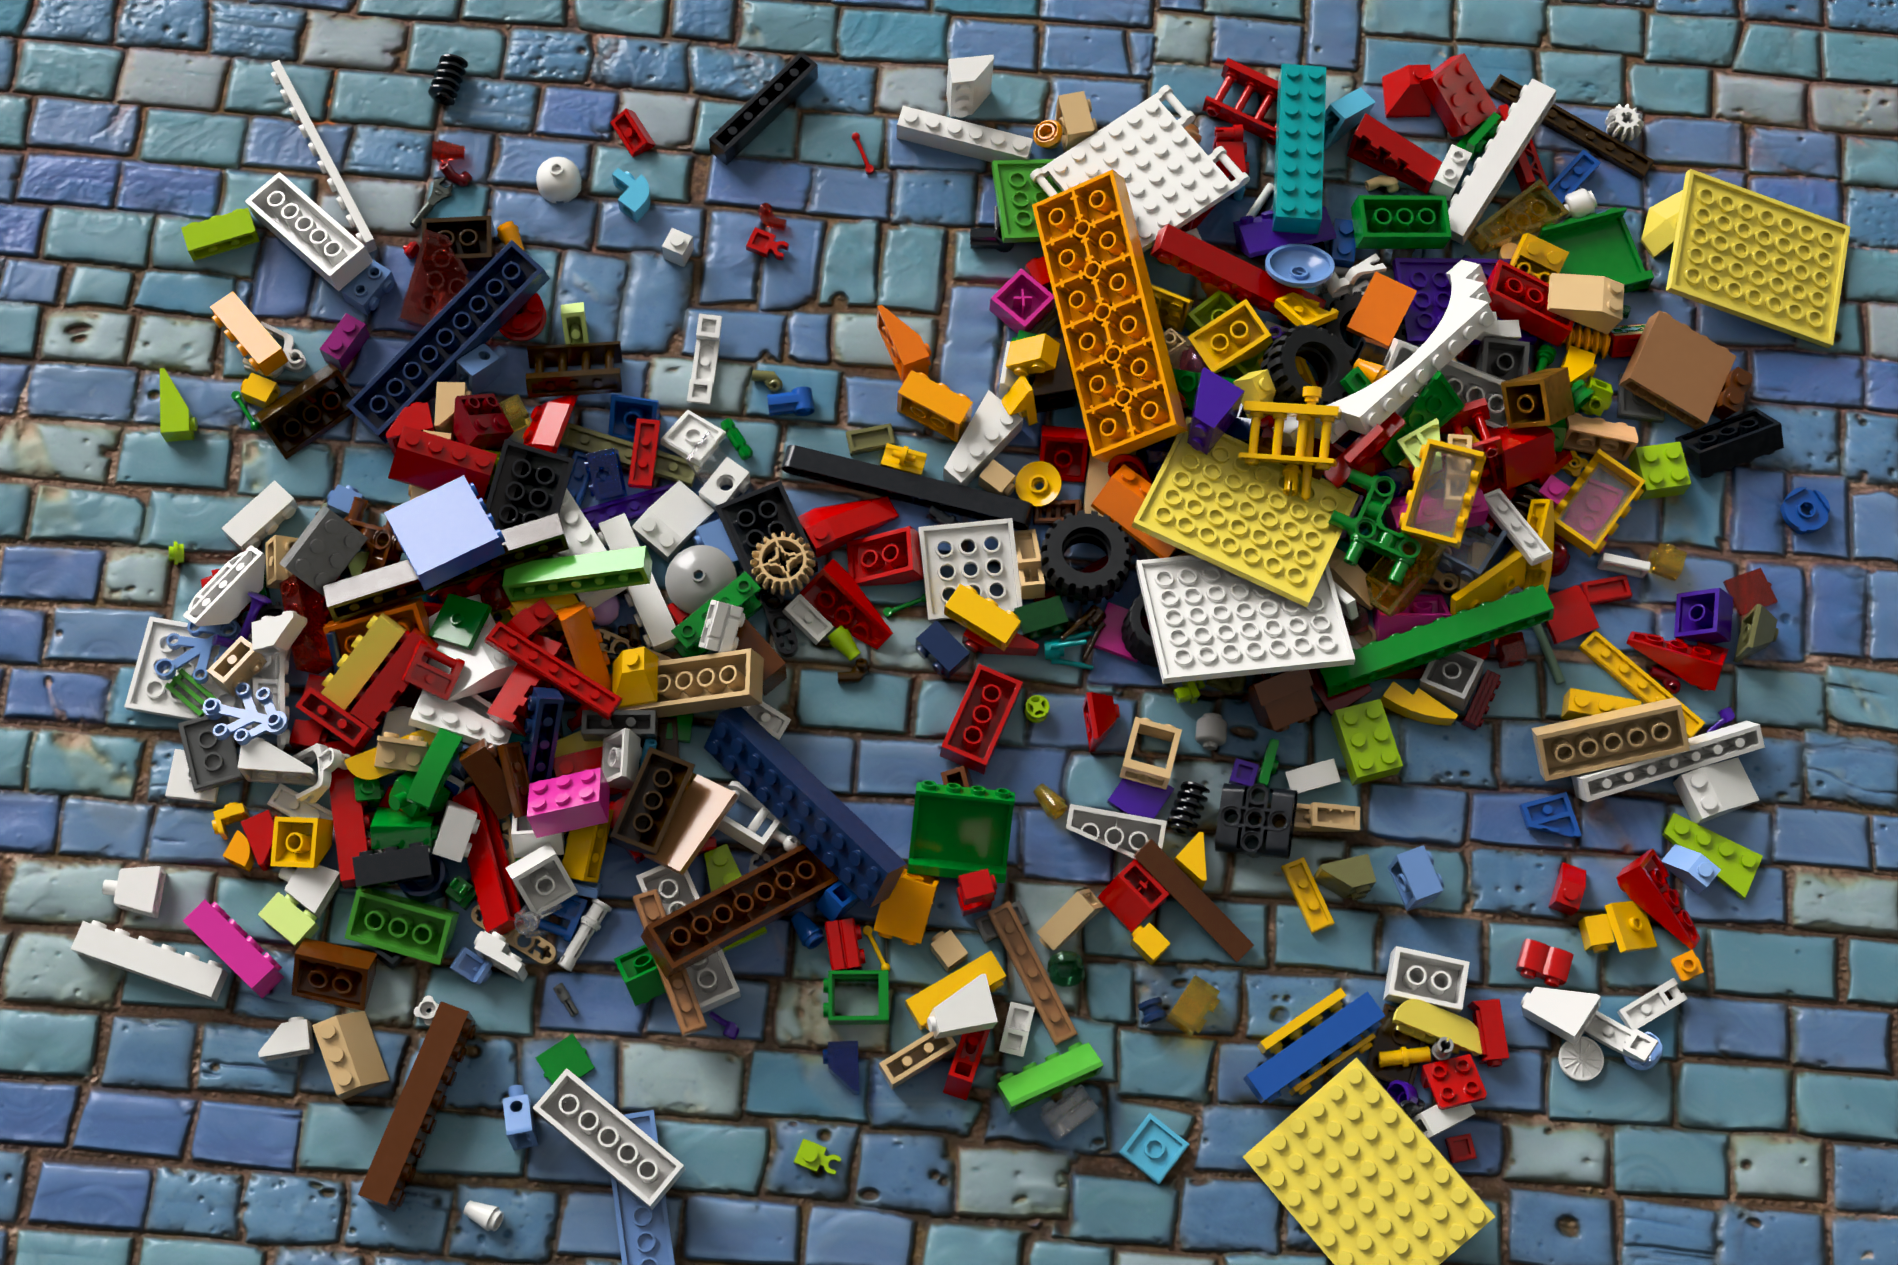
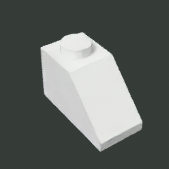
(289, 1040)

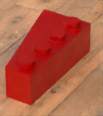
(1393, 154)
(387, 684)
(510, 705)

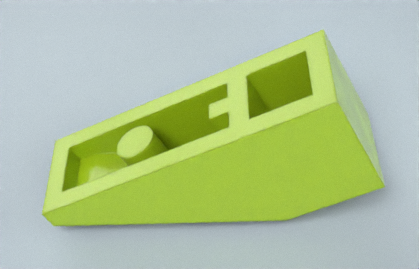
(175, 417)

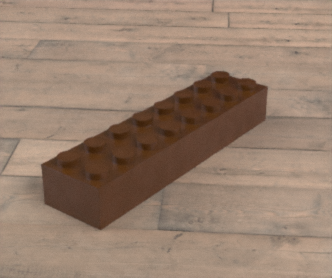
(736, 910)
(417, 1107)

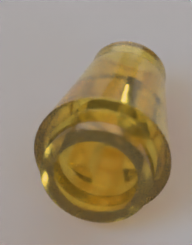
(1050, 801)

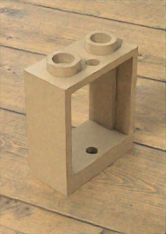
(1144, 772)

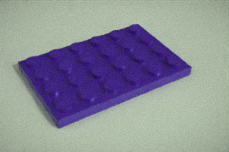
(1434, 293)

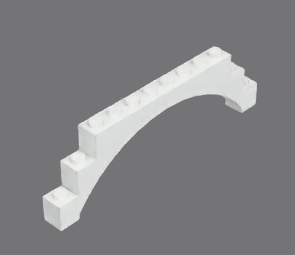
(1461, 324)

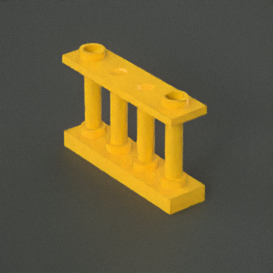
(1303, 414)
(1314, 1017)

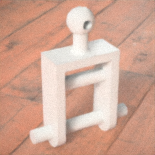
(747, 835)

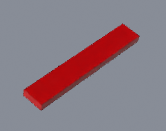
(553, 670)

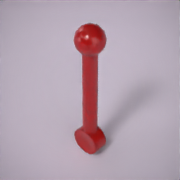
(869, 169)

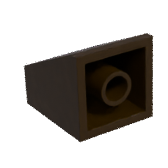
(1055, 387)

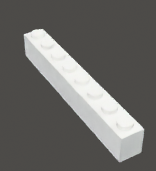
(1499, 158)
(1704, 750)

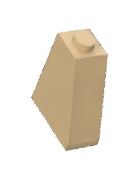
(1069, 919)

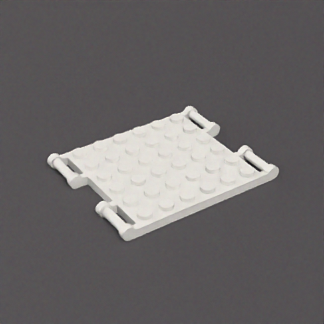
(1161, 164)

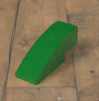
(435, 768)

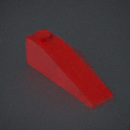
(840, 523)
(845, 604)
(1695, 664)

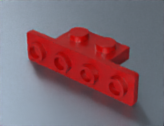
(1363, 449)

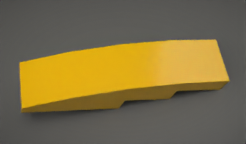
(1542, 521)

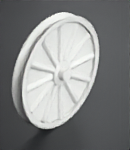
(1581, 1060)

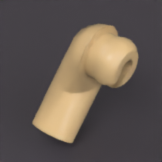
(1382, 180)

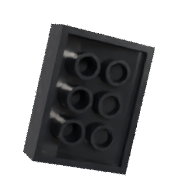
(527, 485)
(759, 515)

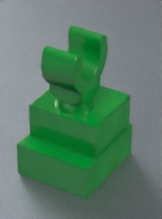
(461, 892)

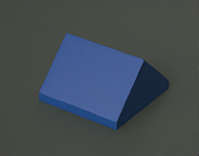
(626, 410)

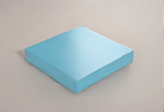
(1154, 1148)

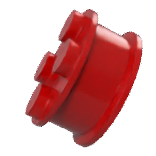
(527, 321)

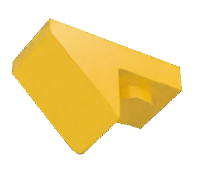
(1021, 401)

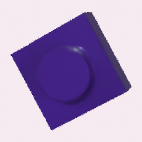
(1243, 772)

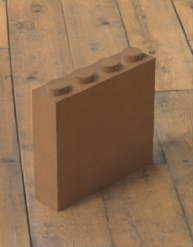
(1677, 370)

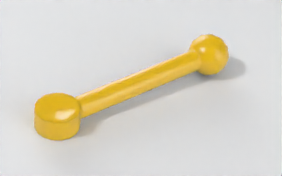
(867, 931)

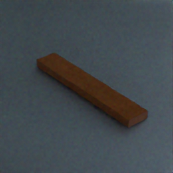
(1193, 900)

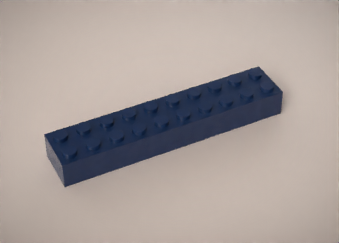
(455, 331)
(805, 806)

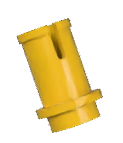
(1291, 475)

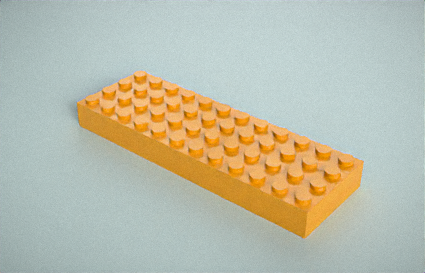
(1109, 317)

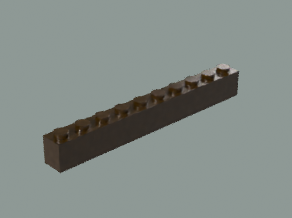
(400, 583)

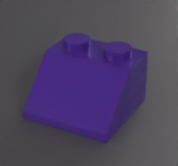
(1704, 616)

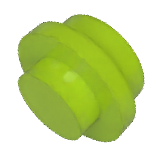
(176, 553)

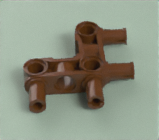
(381, 541)

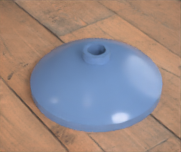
(1299, 265)

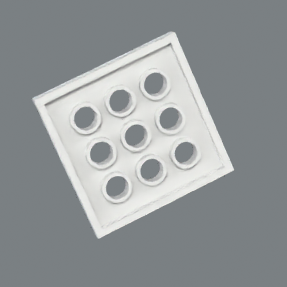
(977, 533)

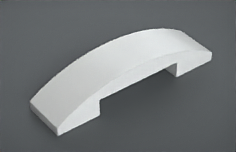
(705, 359)
(1620, 1038)

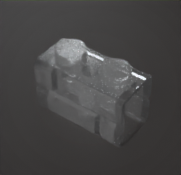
(1068, 1112)

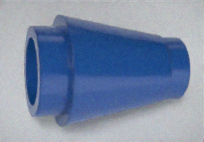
(807, 931)

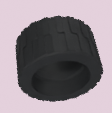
(1134, 636)

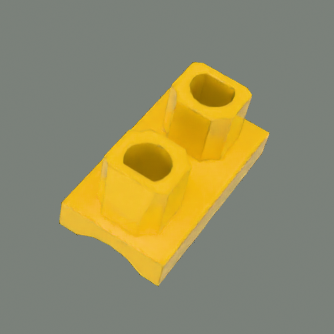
(903, 459)

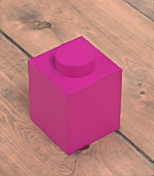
(1554, 490)

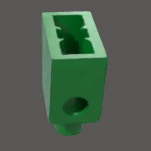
(400, 790)

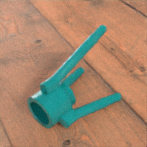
(1055, 648)

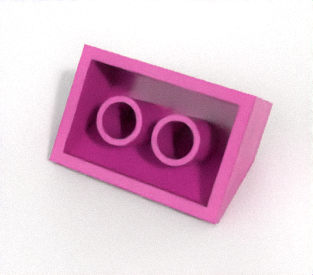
(1421, 611)

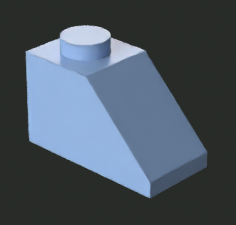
(1690, 867)

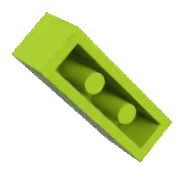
(220, 234)

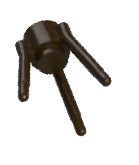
(1091, 618)

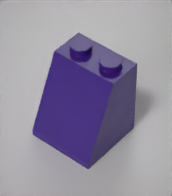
(1213, 410)

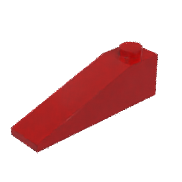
(1647, 886)

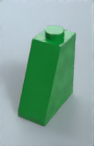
(399, 829)

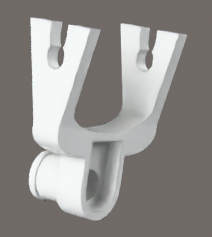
(1339, 287)
(290, 352)
(328, 761)

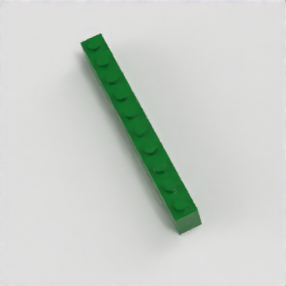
(1439, 639)

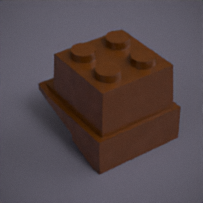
(1282, 699)

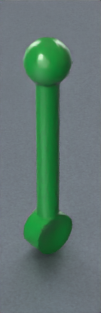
(236, 396)
(888, 612)

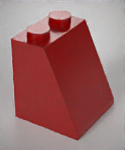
(1525, 456)

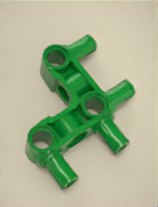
(1381, 539)

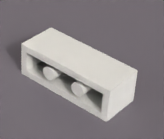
(260, 517)

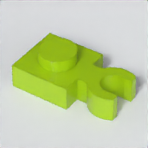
(813, 1156)

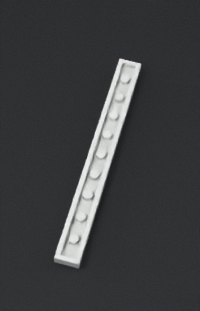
(325, 164)

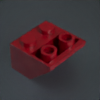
(480, 421)

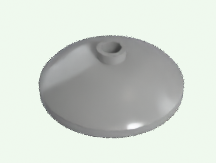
(690, 592)

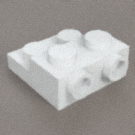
(496, 950)

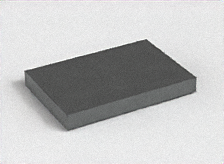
(209, 760)

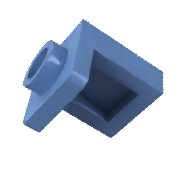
(471, 966)

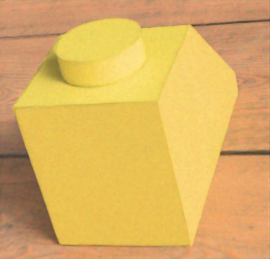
(1256, 387)

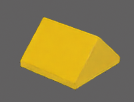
(1192, 860)

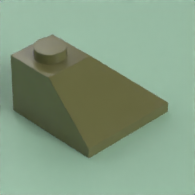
(1756, 633)

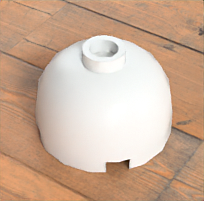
(558, 180)

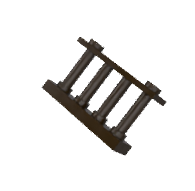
(576, 381)

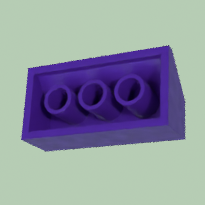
(1256, 237)

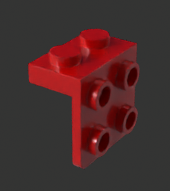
(1453, 1082)

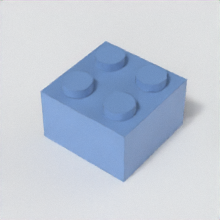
(1416, 877)

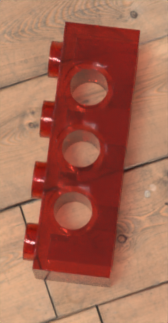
(311, 647)

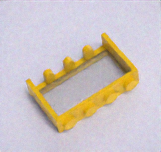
(1442, 492)
(1596, 503)

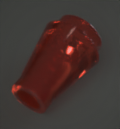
(447, 151)

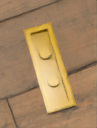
(1307, 895)

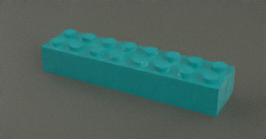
(1299, 149)

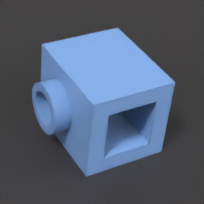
(341, 499)

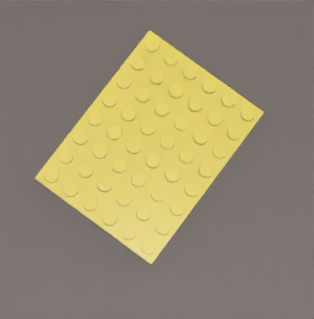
(1758, 258)
(1242, 518)
(1367, 1178)

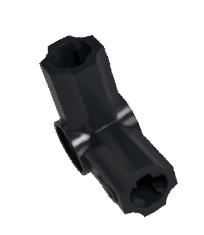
(989, 237)

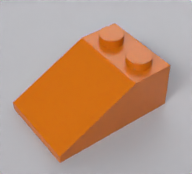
(903, 344)

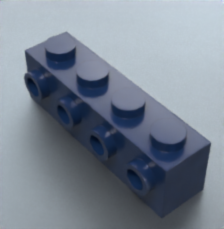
(542, 732)

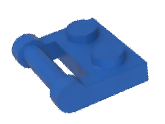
(571, 911)

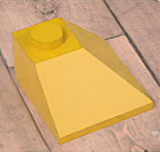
(635, 677)

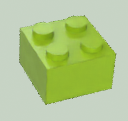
(1662, 468)

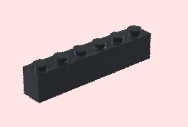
(763, 108)

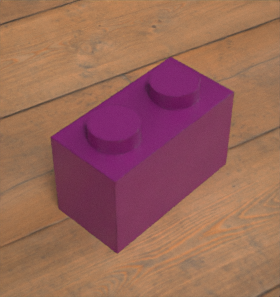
(344, 342)

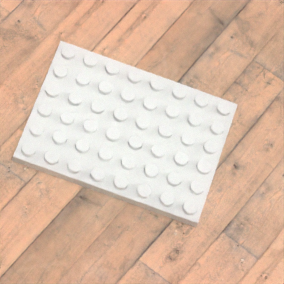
(1226, 626)

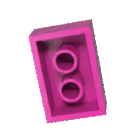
(568, 802)

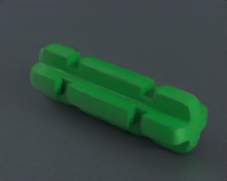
(736, 439)

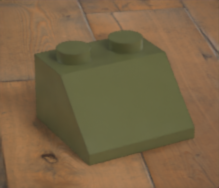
(1347, 877)

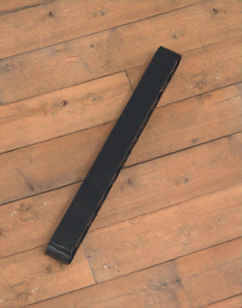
(905, 486)

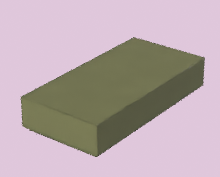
(870, 439)

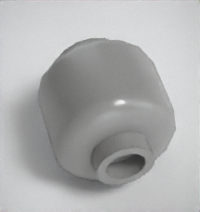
(1211, 731)

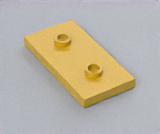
(1491, 584)

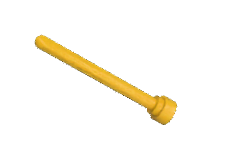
(1311, 396)

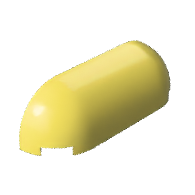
(1432, 1023)

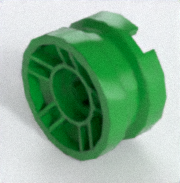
(1581, 394)

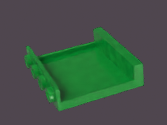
(1600, 247)
(960, 830)

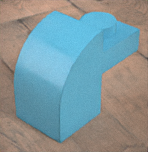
(636, 195)

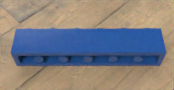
(1314, 1047)

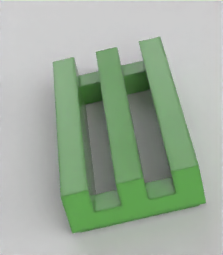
(176, 680)

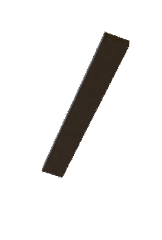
(1579, 132)

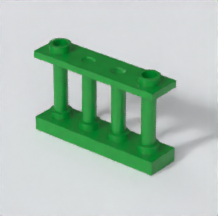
(737, 593)

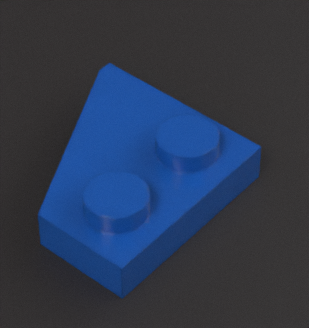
(1551, 816)

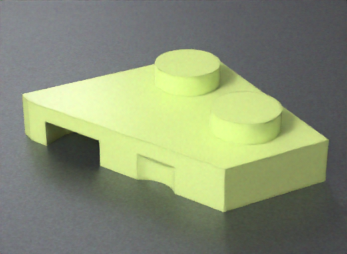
(1412, 442)

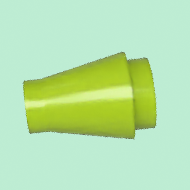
(844, 643)

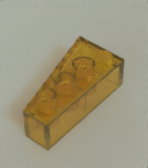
(1522, 215)

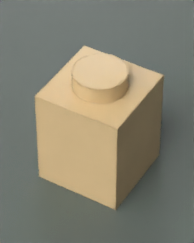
(997, 479)
(948, 950)

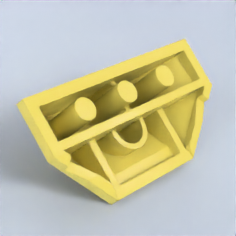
(1661, 225)

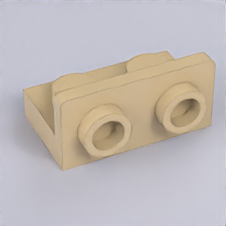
(400, 753)

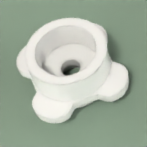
(421, 1010)

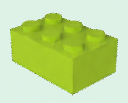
(1366, 742)

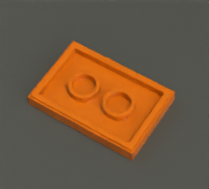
(1381, 309)

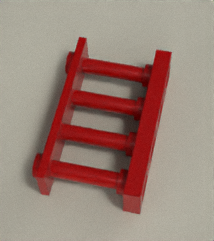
(1253, 82)
(1472, 413)

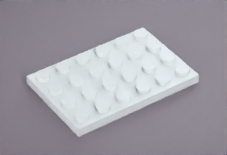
(149, 692)

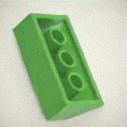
(401, 925)
(1049, 1077)

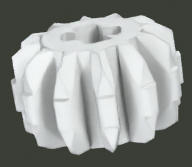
(1624, 123)

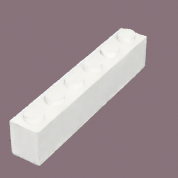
(961, 136)
(646, 598)
(150, 961)

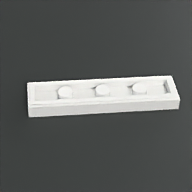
(1517, 528)

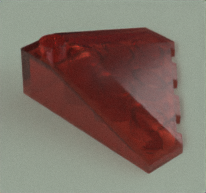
(433, 281)

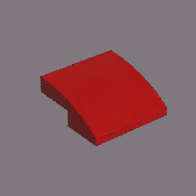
(1571, 615)

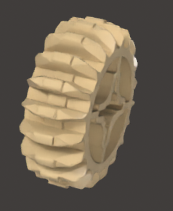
(791, 560)

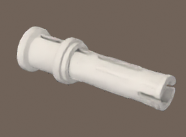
(590, 924)

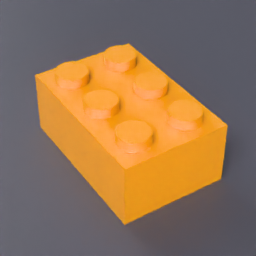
(934, 405)

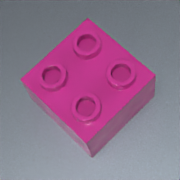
(1021, 302)

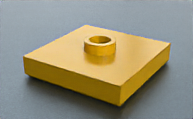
(1630, 926)

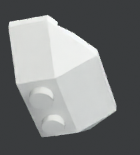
(228, 590)

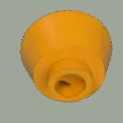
(1048, 134)

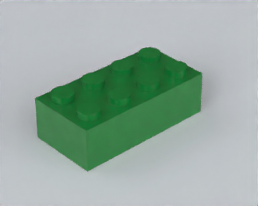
(1400, 222)

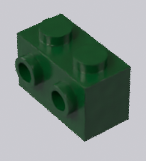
(1042, 618)

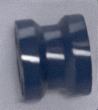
(1152, 1010)

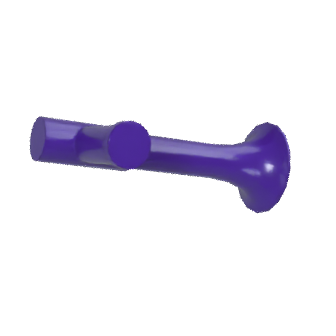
(257, 602)

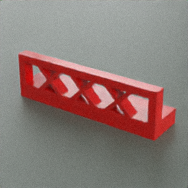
(1522, 168)

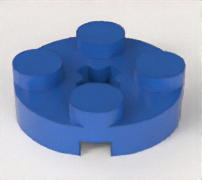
(1799, 521)

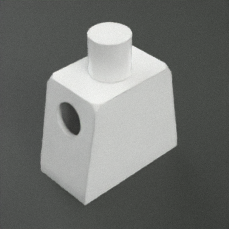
(311, 886)
(138, 889)

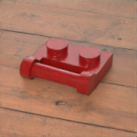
(429, 677)

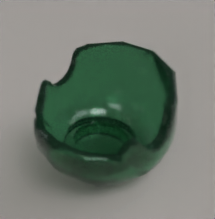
(1066, 968)

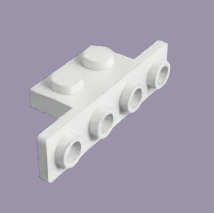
(279, 690)

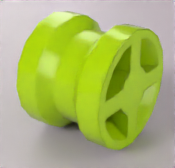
(1038, 703)

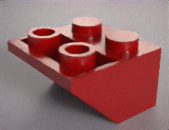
(1133, 895)

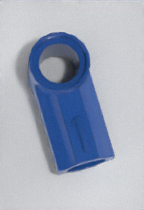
(797, 401)

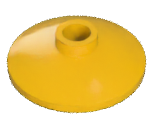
(1037, 473)

